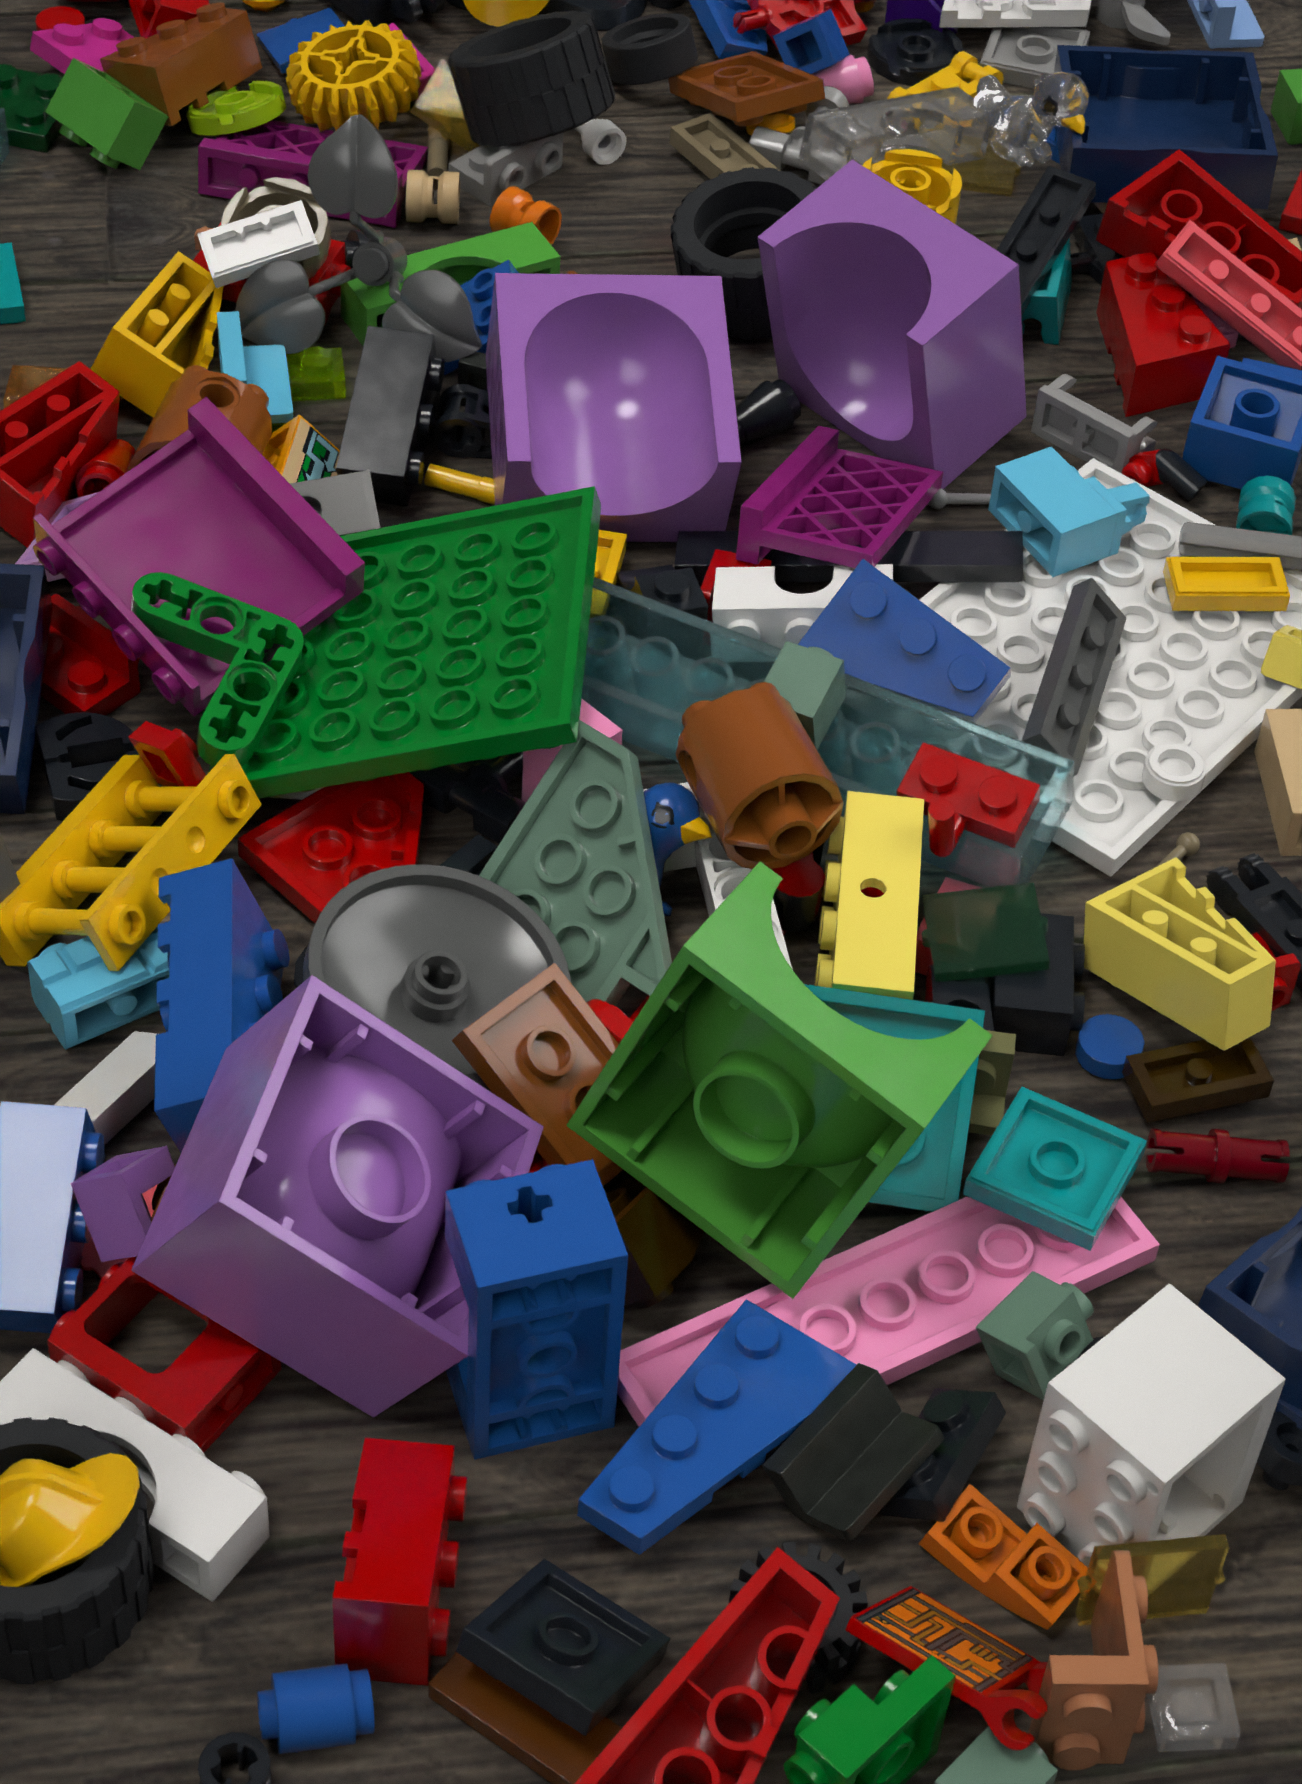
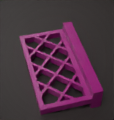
(243, 161)
(816, 482)

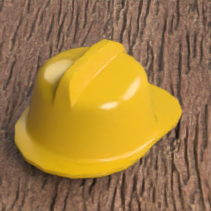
(60, 1513)

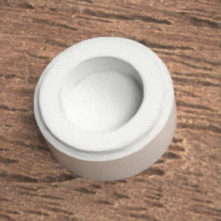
(1174, 771)

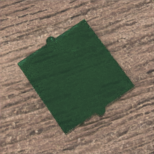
(985, 932)

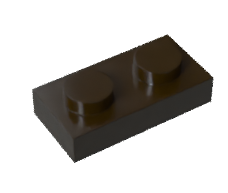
(1196, 1078)

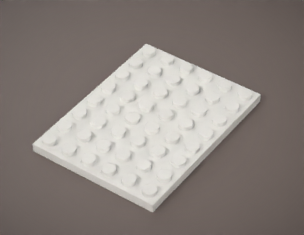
(1171, 680)

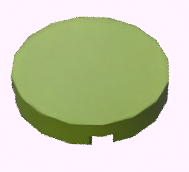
(237, 110)

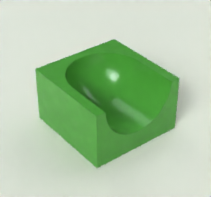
(760, 1098)

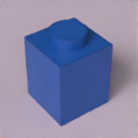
(812, 43)

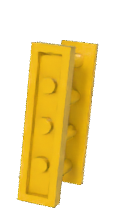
(97, 835)

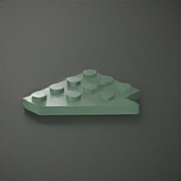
(590, 868)

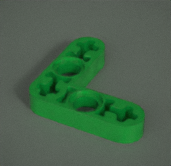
(241, 648)

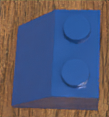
(1246, 425)

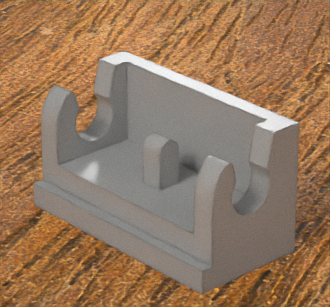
(1085, 429)

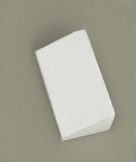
(117, 1085)

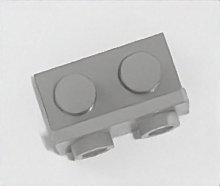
(491, 170)

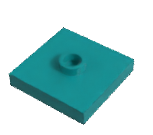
(1055, 1168)

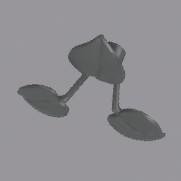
(357, 176)

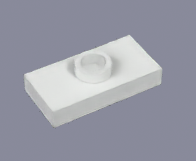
(252, 242)

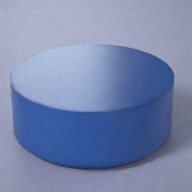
(1106, 1043)

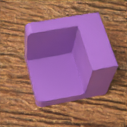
(114, 1200)

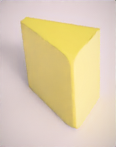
(1284, 657)

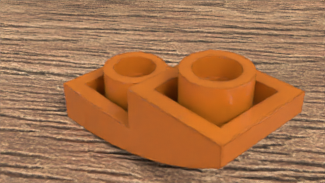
(1013, 1568)

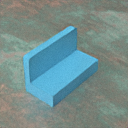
(255, 365)

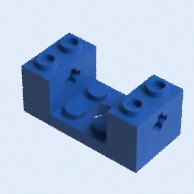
(543, 1306)

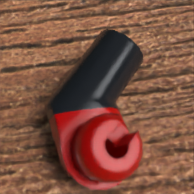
(1164, 467)

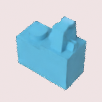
(1061, 513)

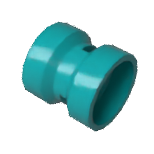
(1266, 505)

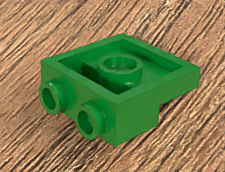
(874, 1739)

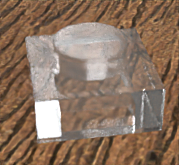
(1194, 1708)

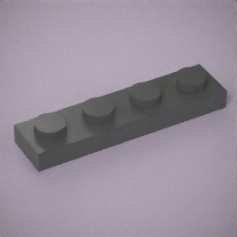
(1076, 674)

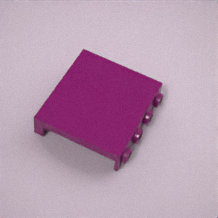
(210, 516)

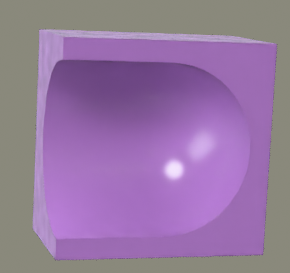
(895, 323)
(615, 392)
(321, 1193)

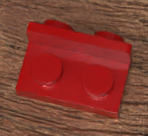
(85, 664)

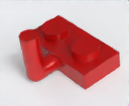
(968, 797)

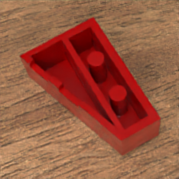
(1155, 335)
(48, 441)
(398, 1561)

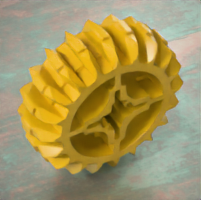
(353, 74)

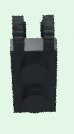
(1262, 904)

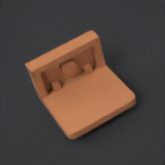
(1100, 1697)

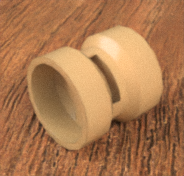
(421, 197)

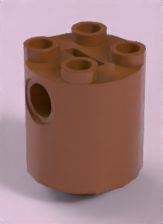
(240, 402)
(758, 777)

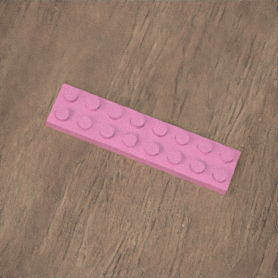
(902, 1294)

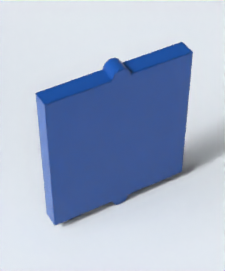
(284, 39)

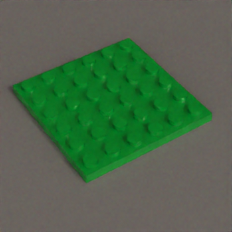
(447, 654)

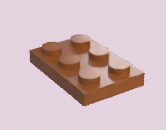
(747, 87)
(542, 1058)

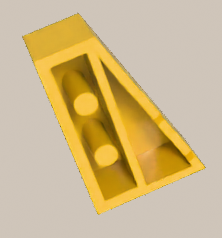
(162, 334)

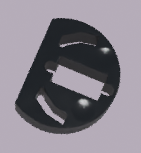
(79, 741)

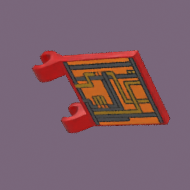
(986, 1668)

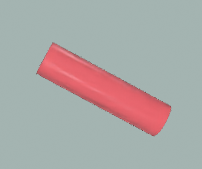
(1235, 294)

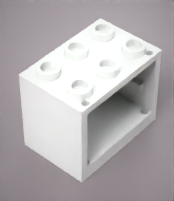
(1149, 1431)

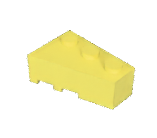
(1180, 955)

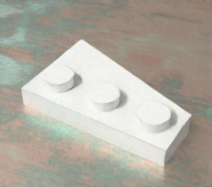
(1015, 13)

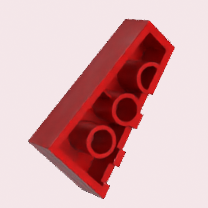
(1165, 198)
(729, 1691)

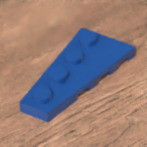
(713, 1424)

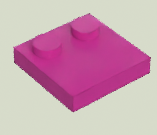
(80, 42)

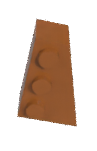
(187, 59)

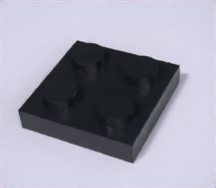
(563, 1646)

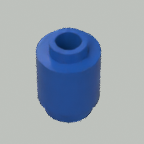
(316, 1708)

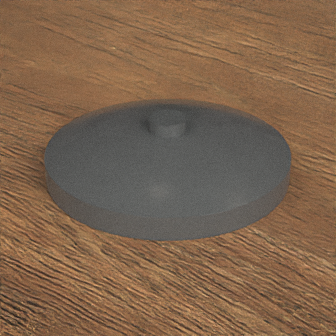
(429, 951)

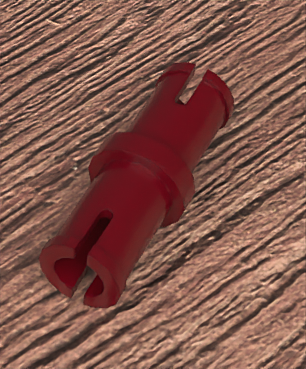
(1217, 1155)

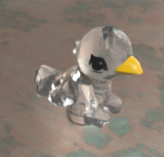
(1026, 121)

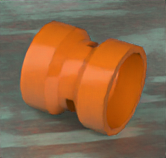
(518, 207)

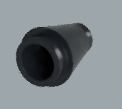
(767, 411)

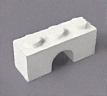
(755, 606)

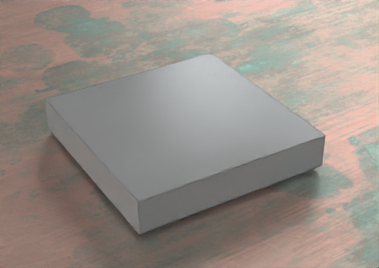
(1028, 51)

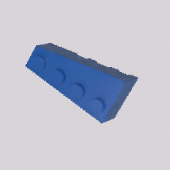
(219, 984)

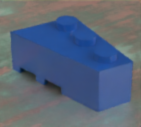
(906, 646)

